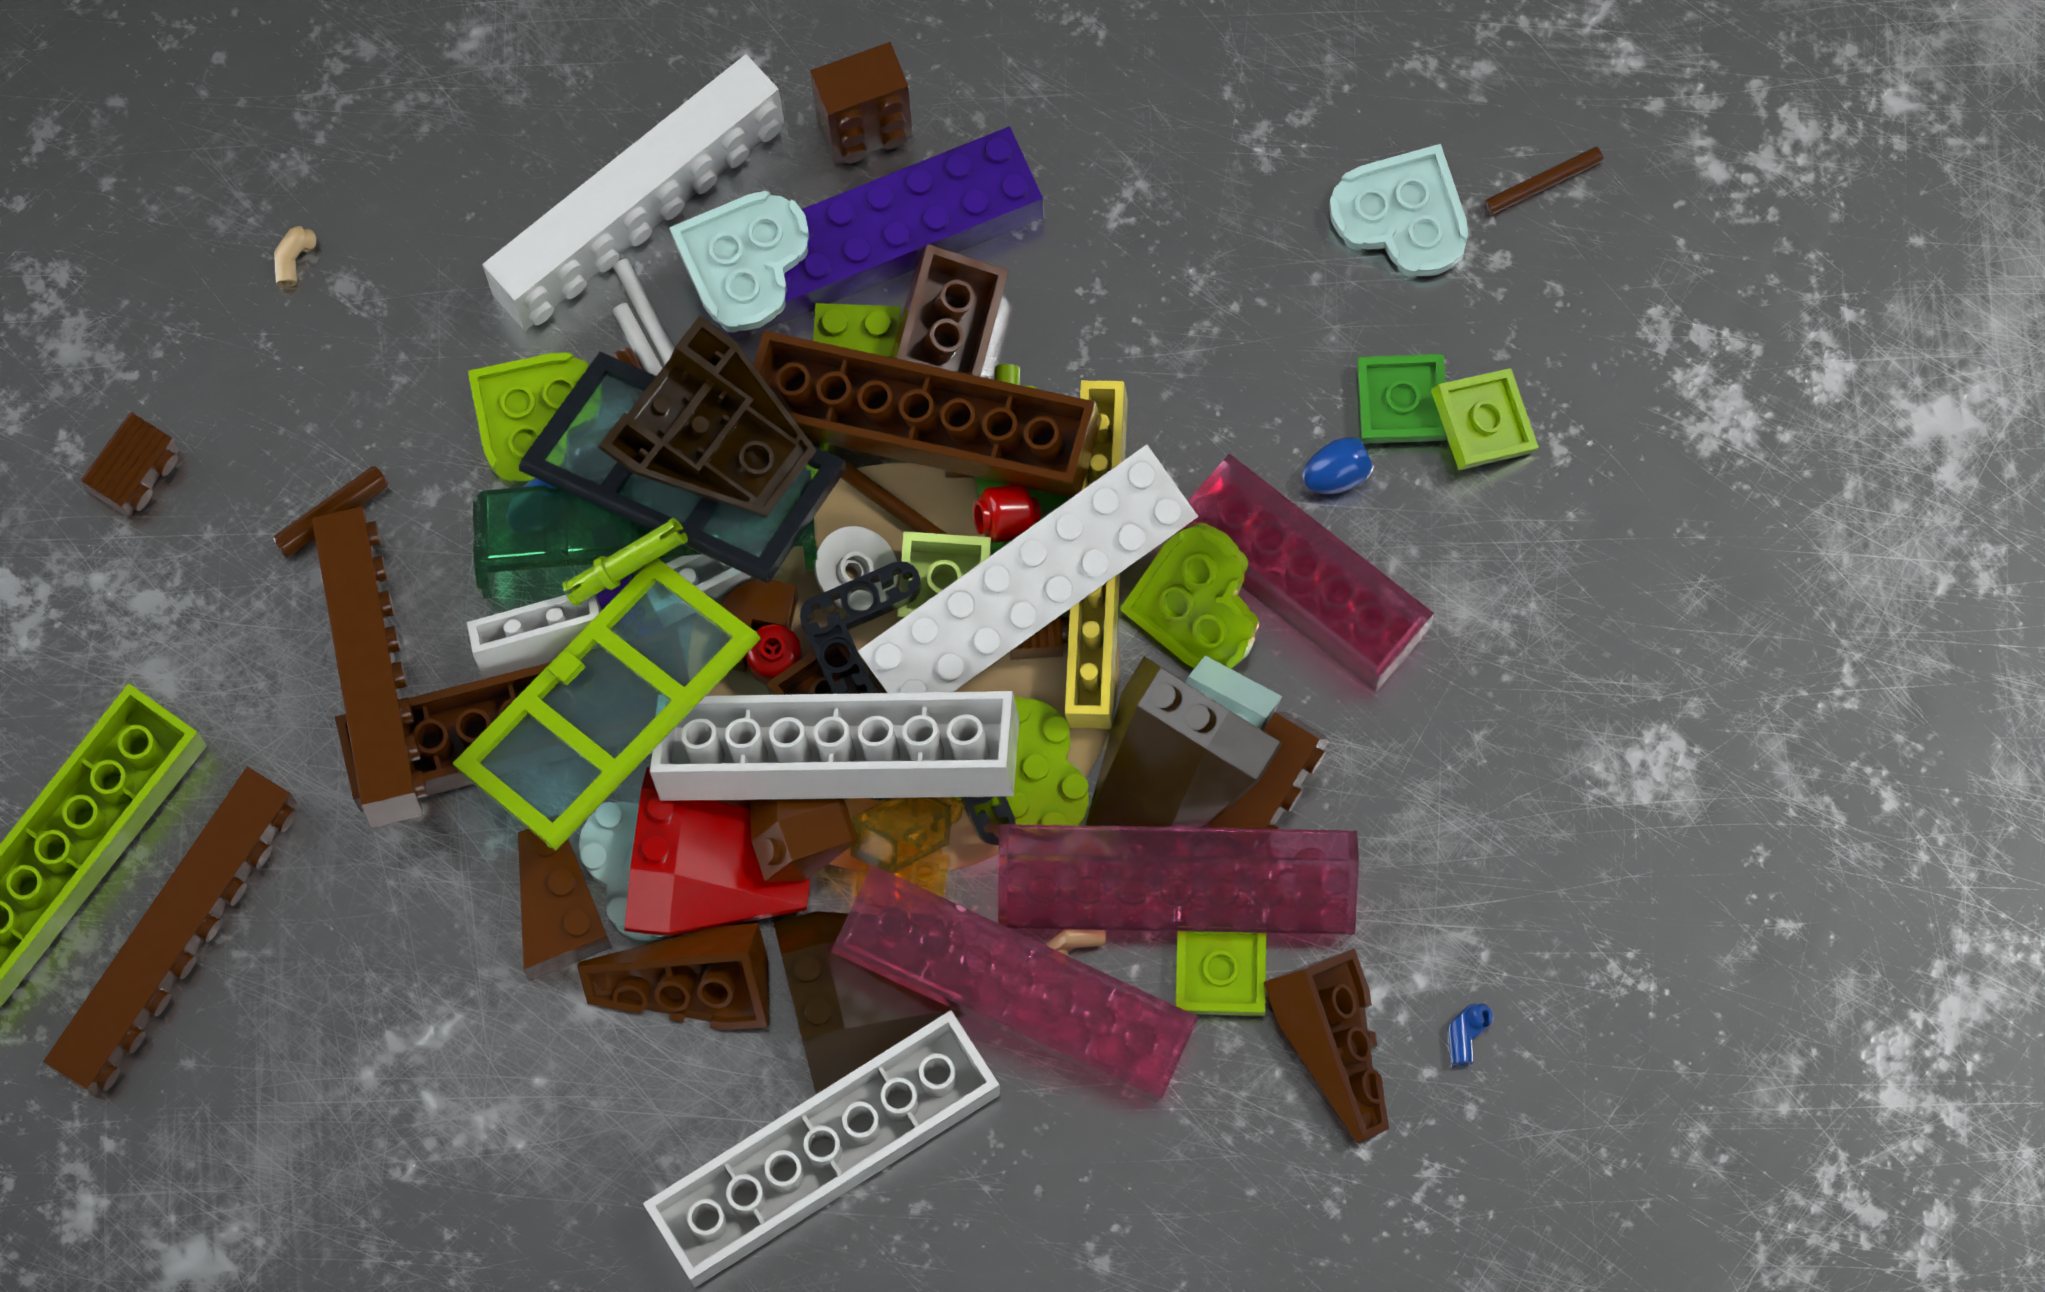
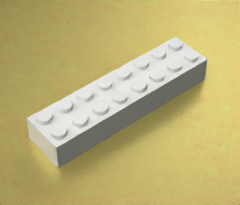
(635, 193)
(1031, 579)
(841, 747)
(822, 1148)

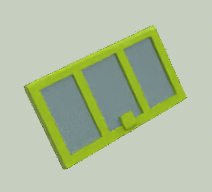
(605, 702)

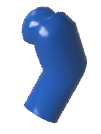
(1464, 1029)

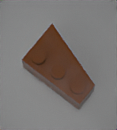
(1280, 784)
(556, 908)

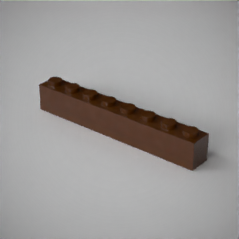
(368, 668)
(172, 932)

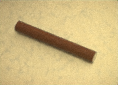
(1543, 180)
(888, 501)

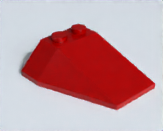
(699, 868)

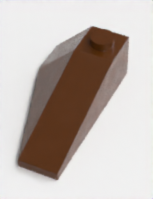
(799, 836)
(700, 976)
(1327, 1025)

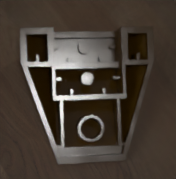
(712, 427)
(1175, 756)
(843, 1007)

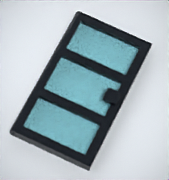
(570, 460)

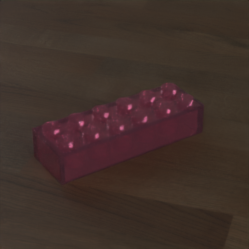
(1312, 575)

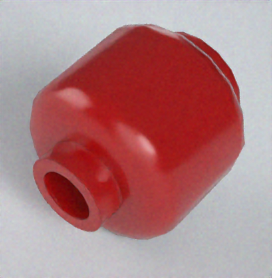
(1005, 512)
(773, 639)

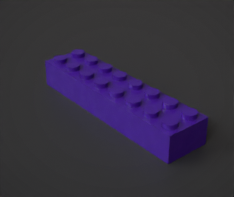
(888, 222)

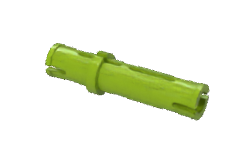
(610, 570)

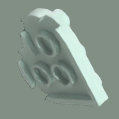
(1405, 208)
(741, 257)
(607, 854)

